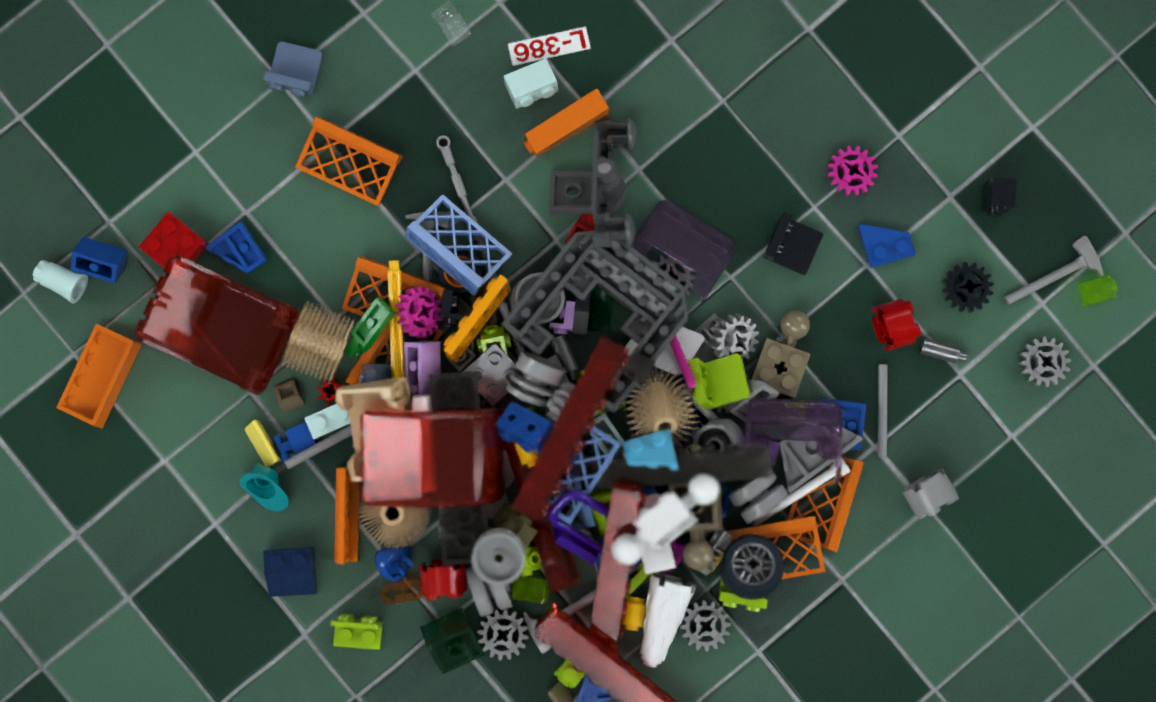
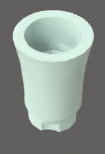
(61, 280)

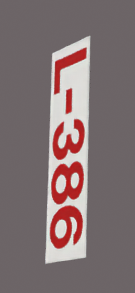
(549, 46)

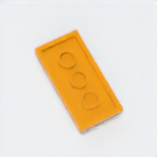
(472, 325)

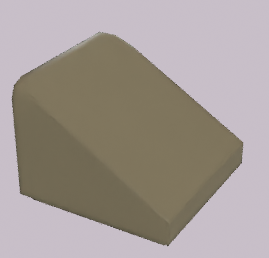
(289, 396)
(560, 693)

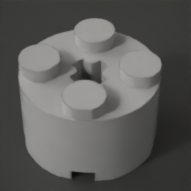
(720, 431)
(930, 493)

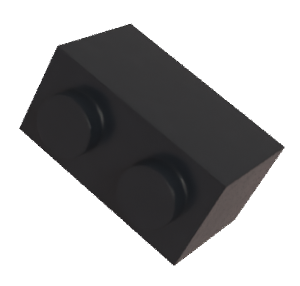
(998, 196)

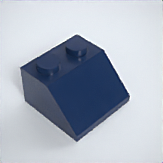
(290, 571)

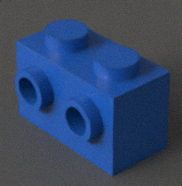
(98, 260)
(524, 428)

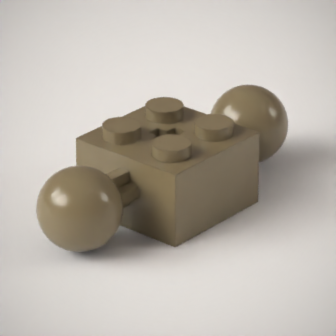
(794, 326)
(699, 553)

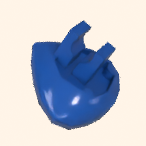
(393, 562)

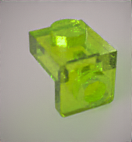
(1098, 290)
(531, 589)

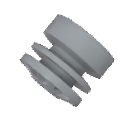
(537, 376)

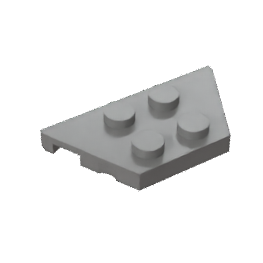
(803, 461)

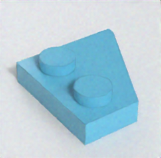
(651, 450)

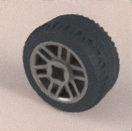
(738, 574)

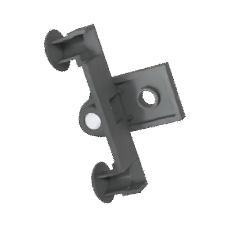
(601, 188)

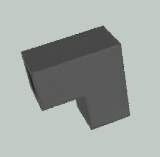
(581, 315)

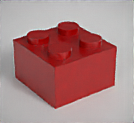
(172, 238)

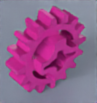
(845, 166)
(418, 311)

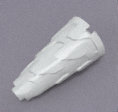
(664, 613)

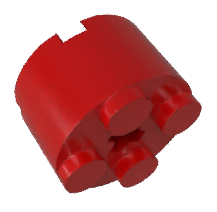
(895, 324)
(443, 580)

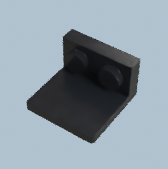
(793, 245)

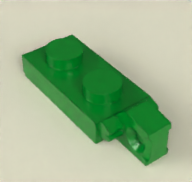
(369, 327)

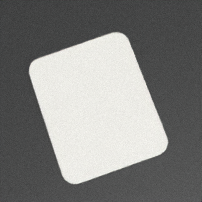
(690, 343)

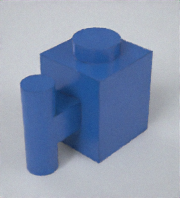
(299, 440)

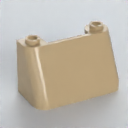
(375, 395)

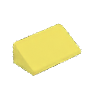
(262, 443)

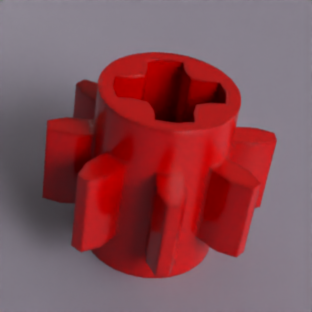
(329, 385)

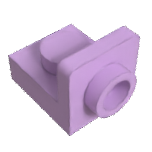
(567, 315)

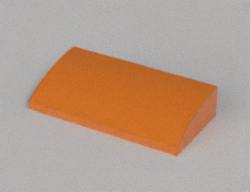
(99, 376)

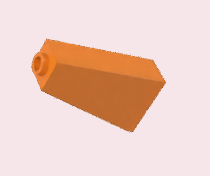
(567, 123)

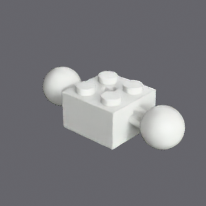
(665, 520)

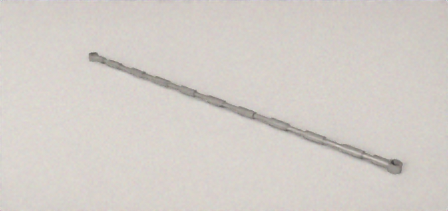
(504, 309)

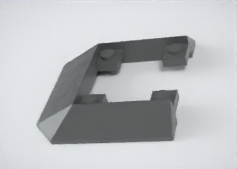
(626, 276)

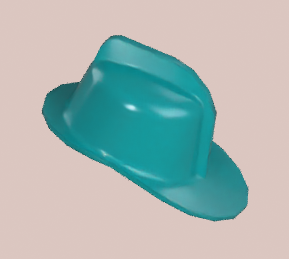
(264, 487)

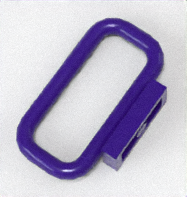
(569, 536)

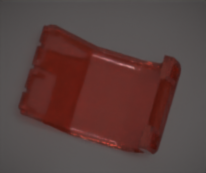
(217, 324)
(431, 458)

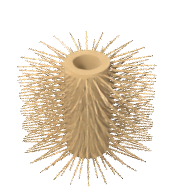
(318, 341)
(661, 407)
(392, 523)

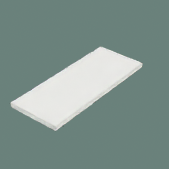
(652, 557)

